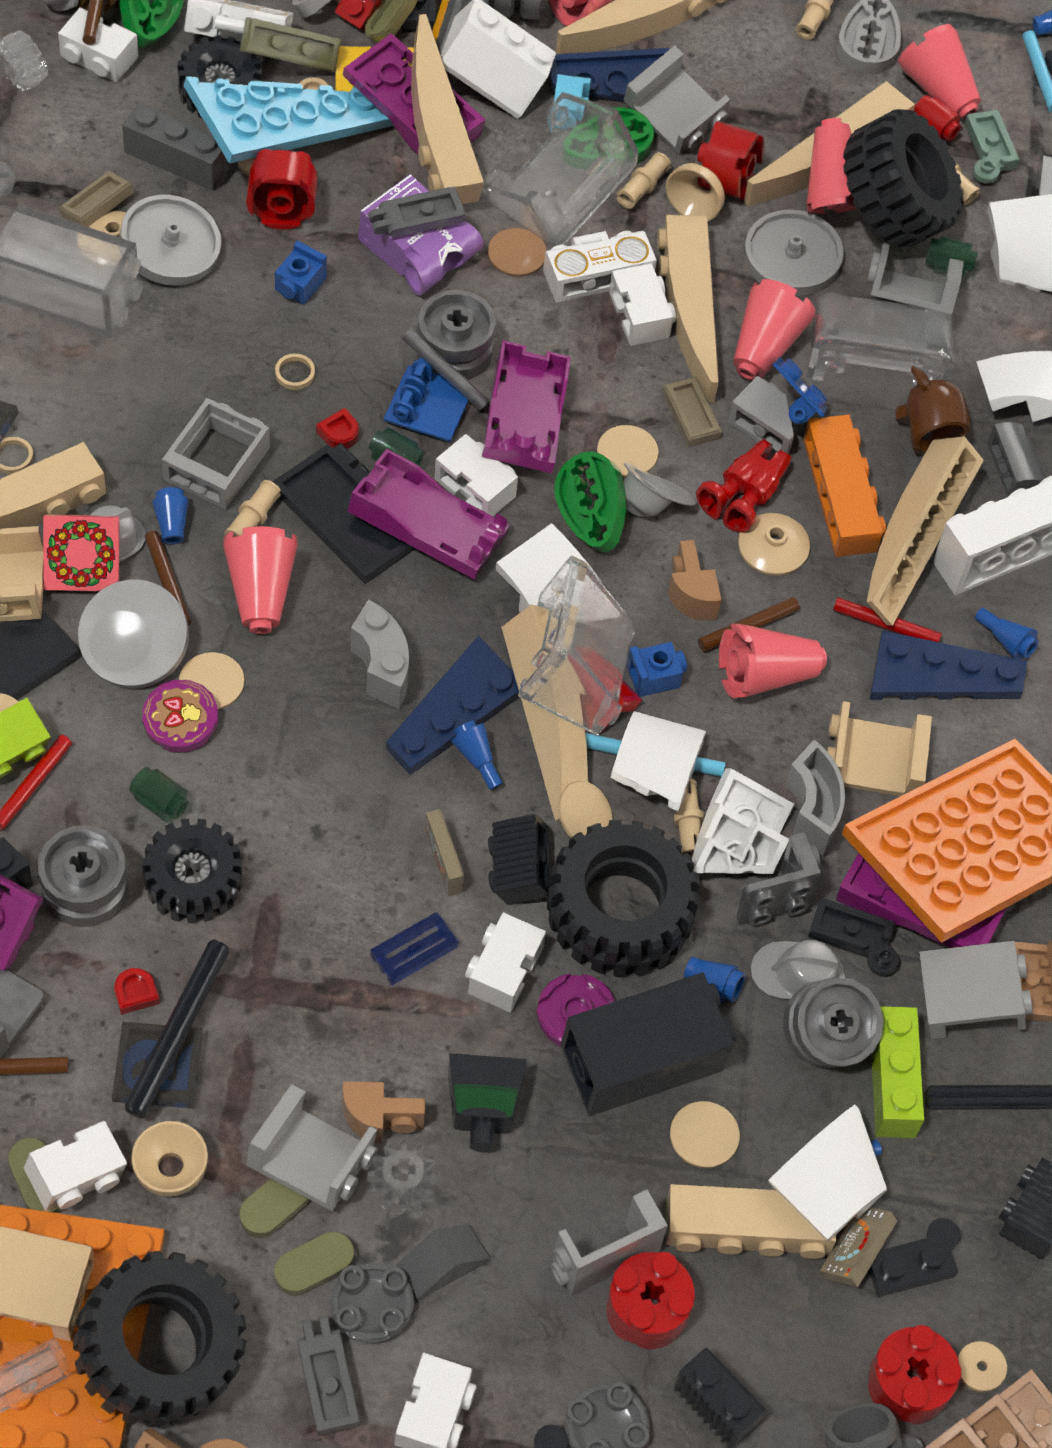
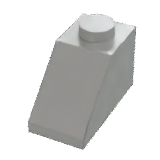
(763, 414)

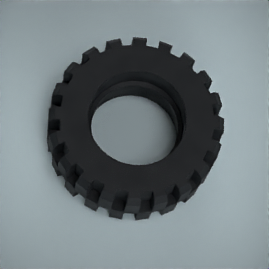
(903, 178)
(630, 853)
(198, 1301)

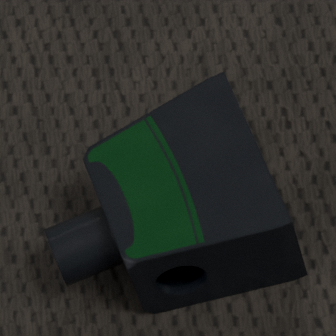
(484, 1096)

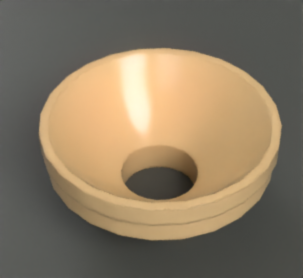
(689, 197)
(165, 1141)

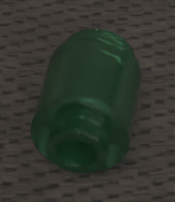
(945, 248)
(396, 443)
(159, 794)

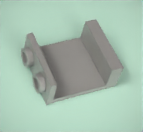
(675, 102)
(912, 289)
(974, 985)
(309, 1152)
(646, 1235)

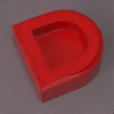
(339, 429)
(135, 990)

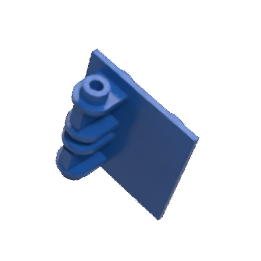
(810, 399)
(426, 403)

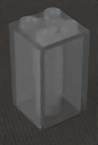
(68, 271)

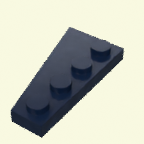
(608, 70)
(930, 668)
(470, 690)

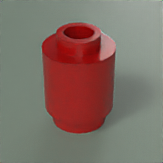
(940, 116)

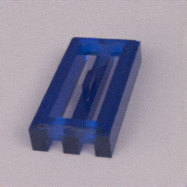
(387, 965)

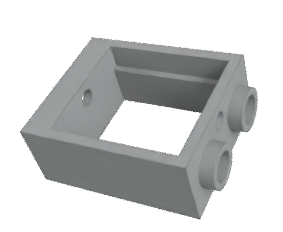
(201, 480)

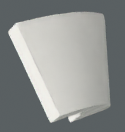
(1023, 241)
(1017, 379)
(535, 563)
(658, 757)
(741, 828)
(832, 1175)

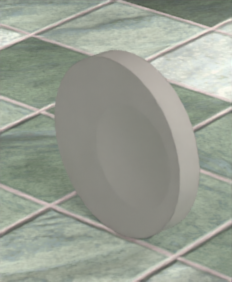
(172, 239)
(794, 250)
(133, 634)

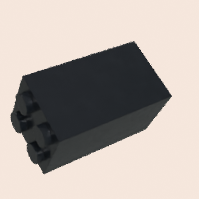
(647, 1043)

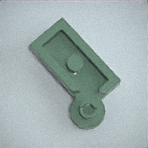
(991, 144)

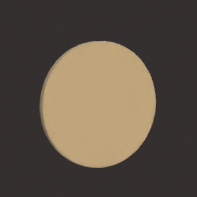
(629, 445)
(217, 674)
(582, 806)
(704, 1134)

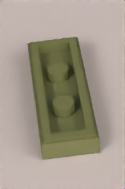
(290, 44)

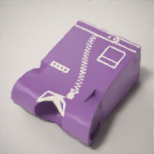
(420, 255)

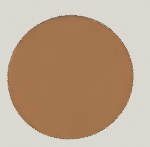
(516, 252)

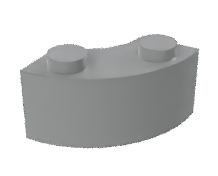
(384, 651)
(819, 795)

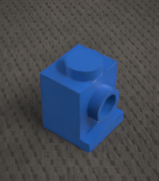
(301, 273)
(656, 668)

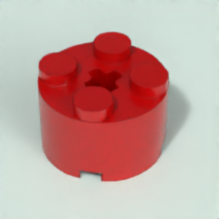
(731, 157)
(282, 188)
(654, 1277)
(917, 1352)

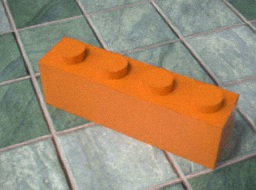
(843, 485)

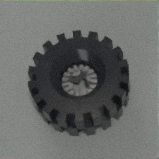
(216, 61)
(195, 848)

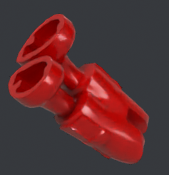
(746, 475)

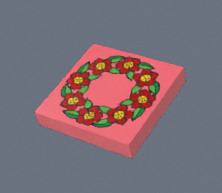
(81, 552)

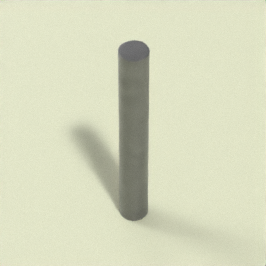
(445, 369)

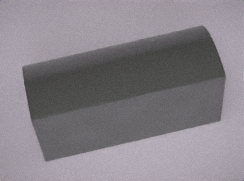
(1015, 457)

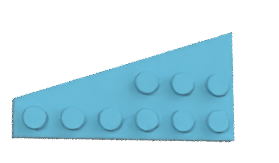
(279, 115)

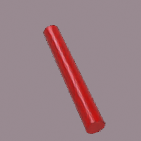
(870, 616)
(33, 780)

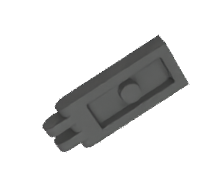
(418, 213)
(327, 1379)

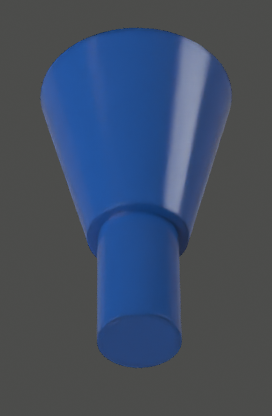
(1016, 638)
(474, 745)

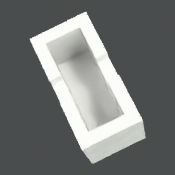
(109, 56)
(642, 299)
(482, 480)
(509, 953)
(68, 1172)
(440, 1393)

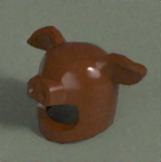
(935, 408)

